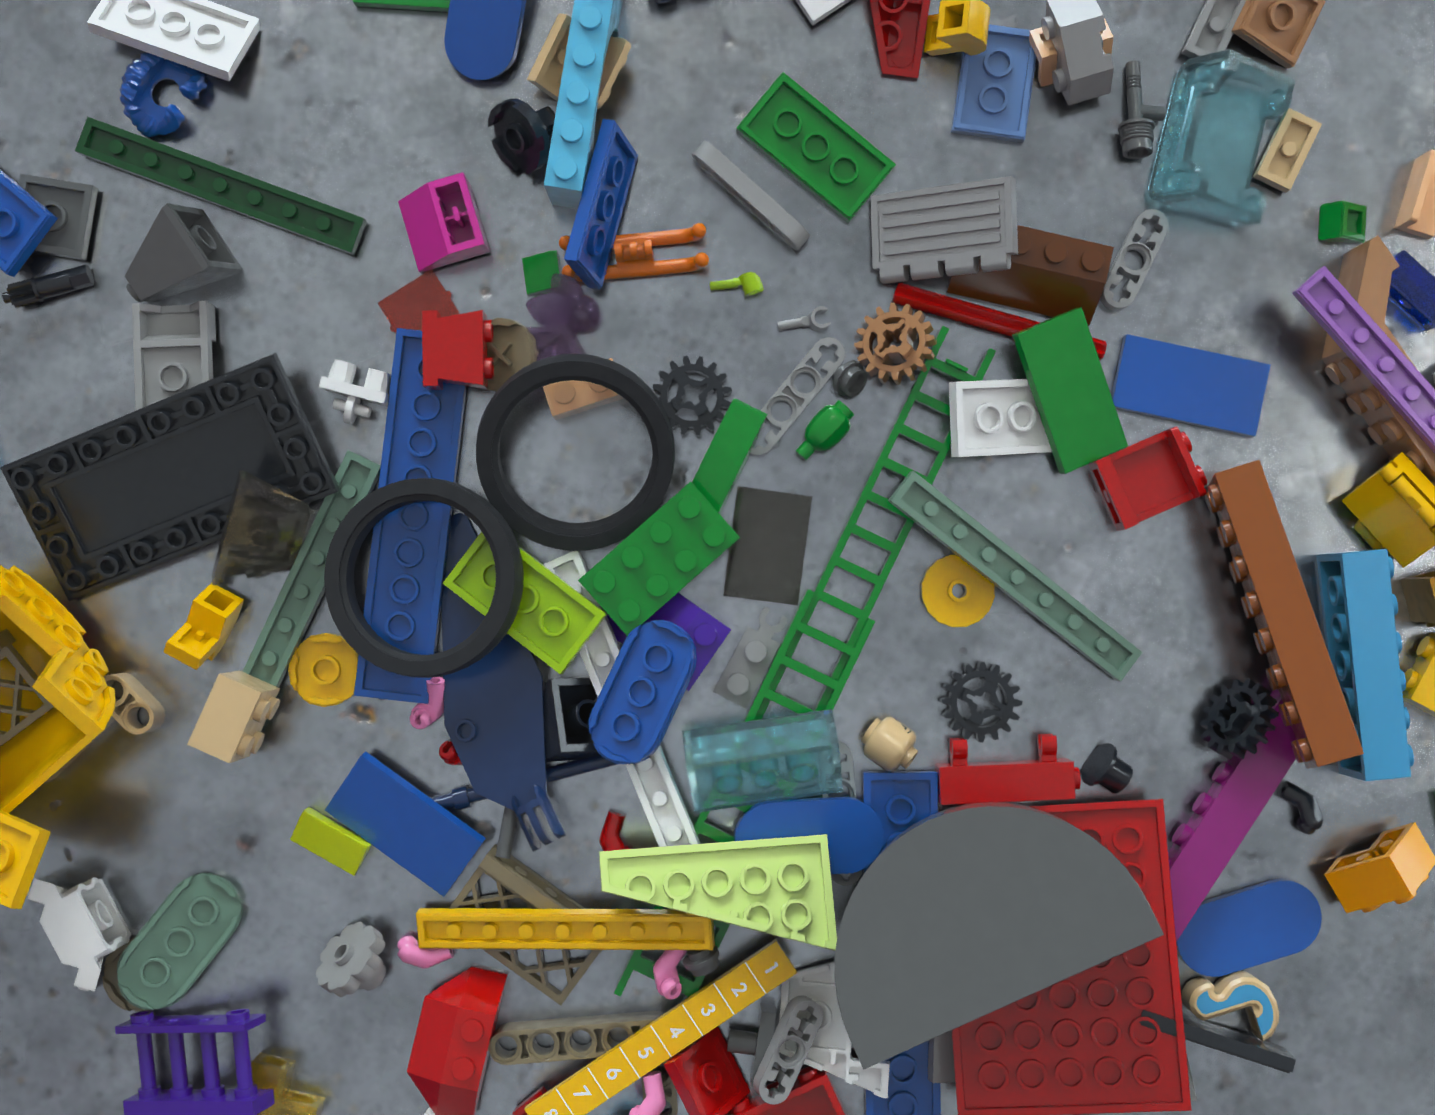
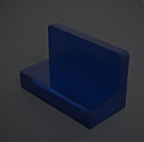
(1413, 290)

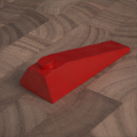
(900, 34)

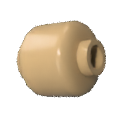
(889, 744)

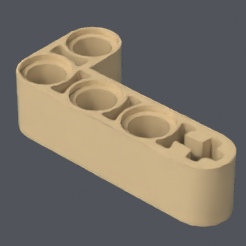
(126, 710)

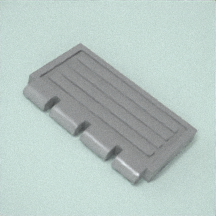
(944, 226)

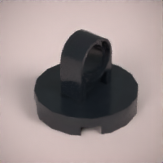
(522, 134)

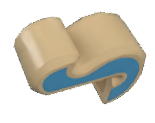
(1231, 994)

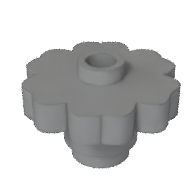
(352, 961)

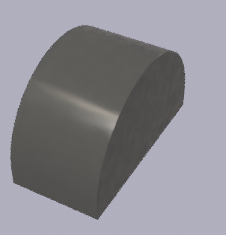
(975, 918)

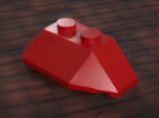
(455, 1040)

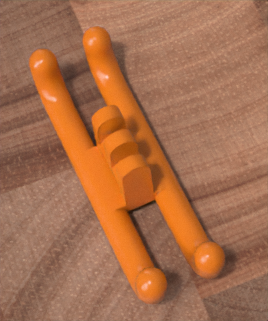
(636, 257)

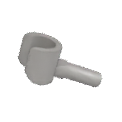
(805, 321)

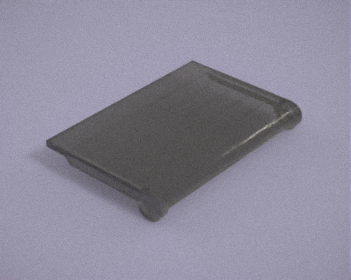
(771, 545)

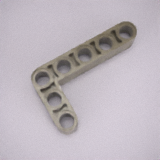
(567, 1049)

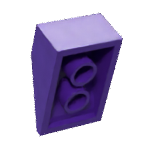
(702, 627)

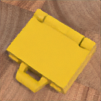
(1396, 510)

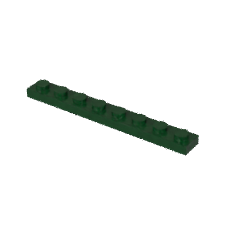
(220, 185)

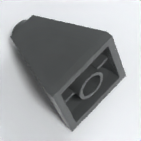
(179, 255)

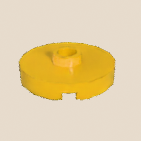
(938, 595)

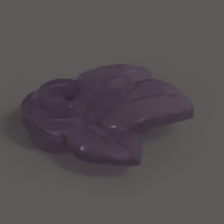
(562, 302)

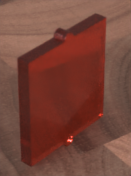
(406, 304)

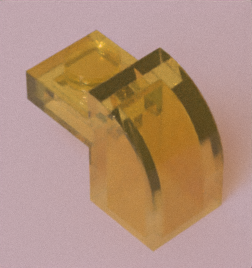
(276, 1074)

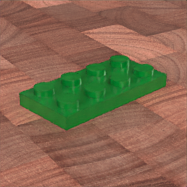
(659, 558)

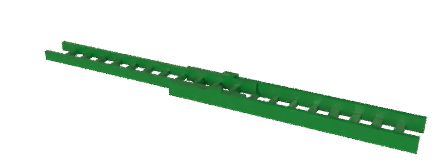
(863, 625)

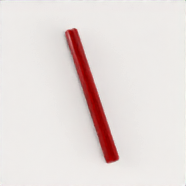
(969, 312)

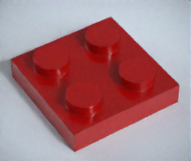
(707, 1076)

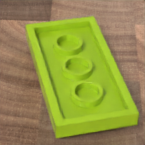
(552, 615)

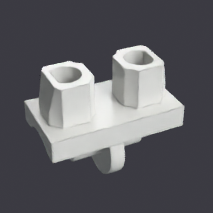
(340, 382)

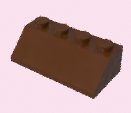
(1044, 278)

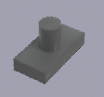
(754, 1043)

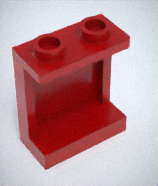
(1148, 478)

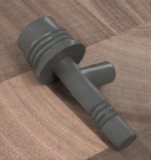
(1138, 130)

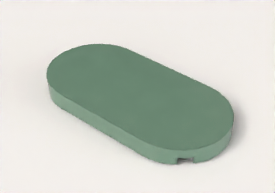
(179, 941)

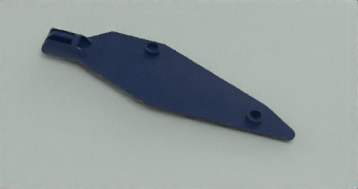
(497, 712)

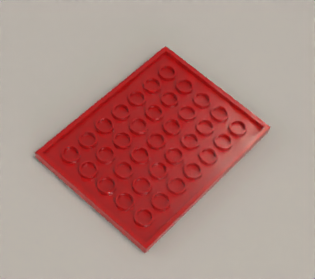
(1082, 1037)

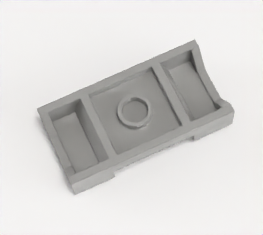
(171, 349)

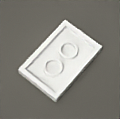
(995, 419)

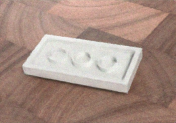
(181, 31)

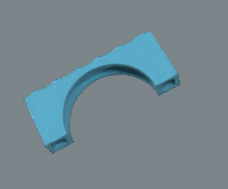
(578, 99)

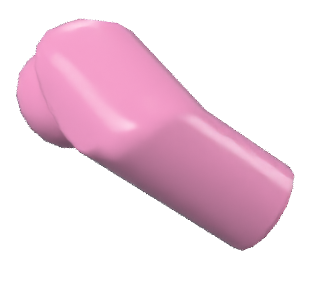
(421, 957)
(666, 973)
(655, 1096)

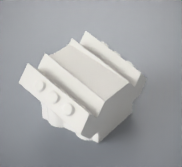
(81, 925)

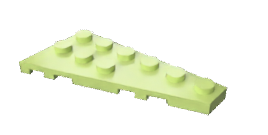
(751, 884)

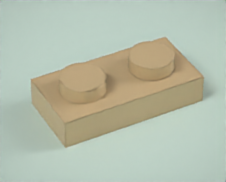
(1287, 150)

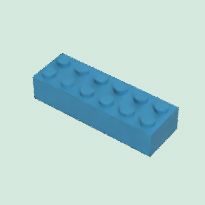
(1365, 657)

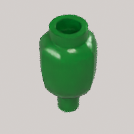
(826, 429)

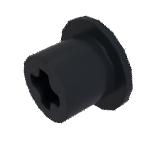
(1106, 769)

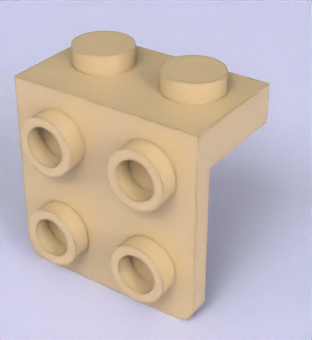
(548, 67)

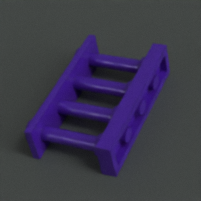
(182, 1098)

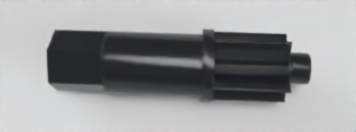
(48, 286)

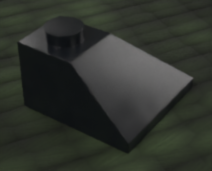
(566, 719)

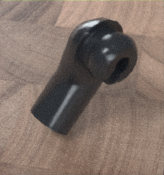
(1307, 804)

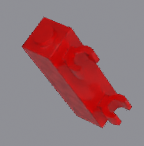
(1007, 780)

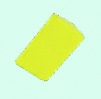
(330, 840)

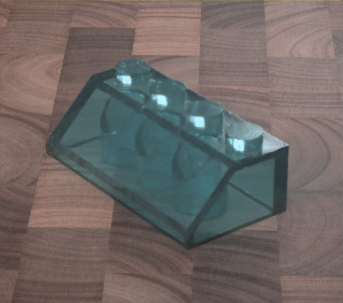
(763, 760)

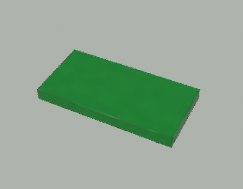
(815, 147)
(1070, 390)

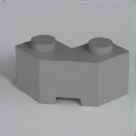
(1082, 65)

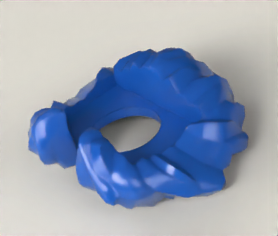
(138, 87)

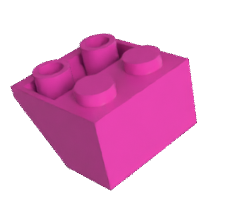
(443, 223)

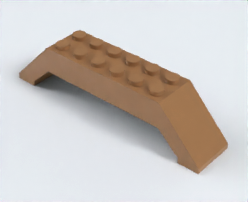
(1367, 278)

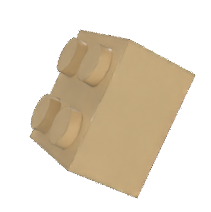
(235, 716)

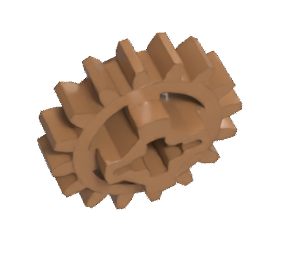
(887, 355)

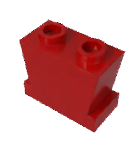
(456, 349)

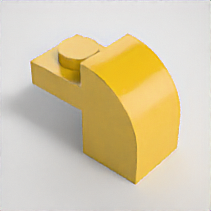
(958, 28)
(206, 628)

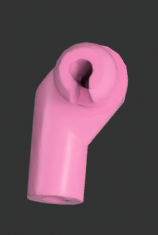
(426, 714)

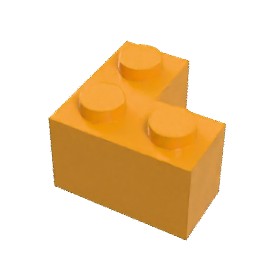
(1384, 872)

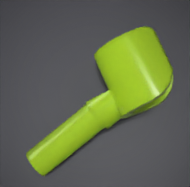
(749, 281)

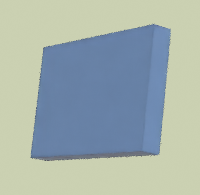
(996, 87)

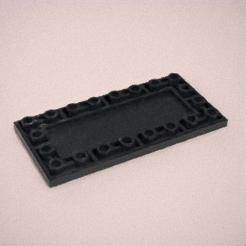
(166, 475)

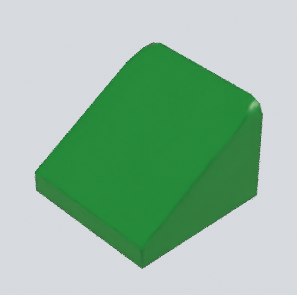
(1342, 222)
(539, 271)

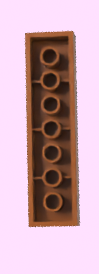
(1283, 616)

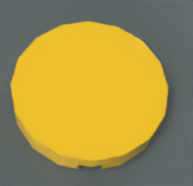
(324, 670)

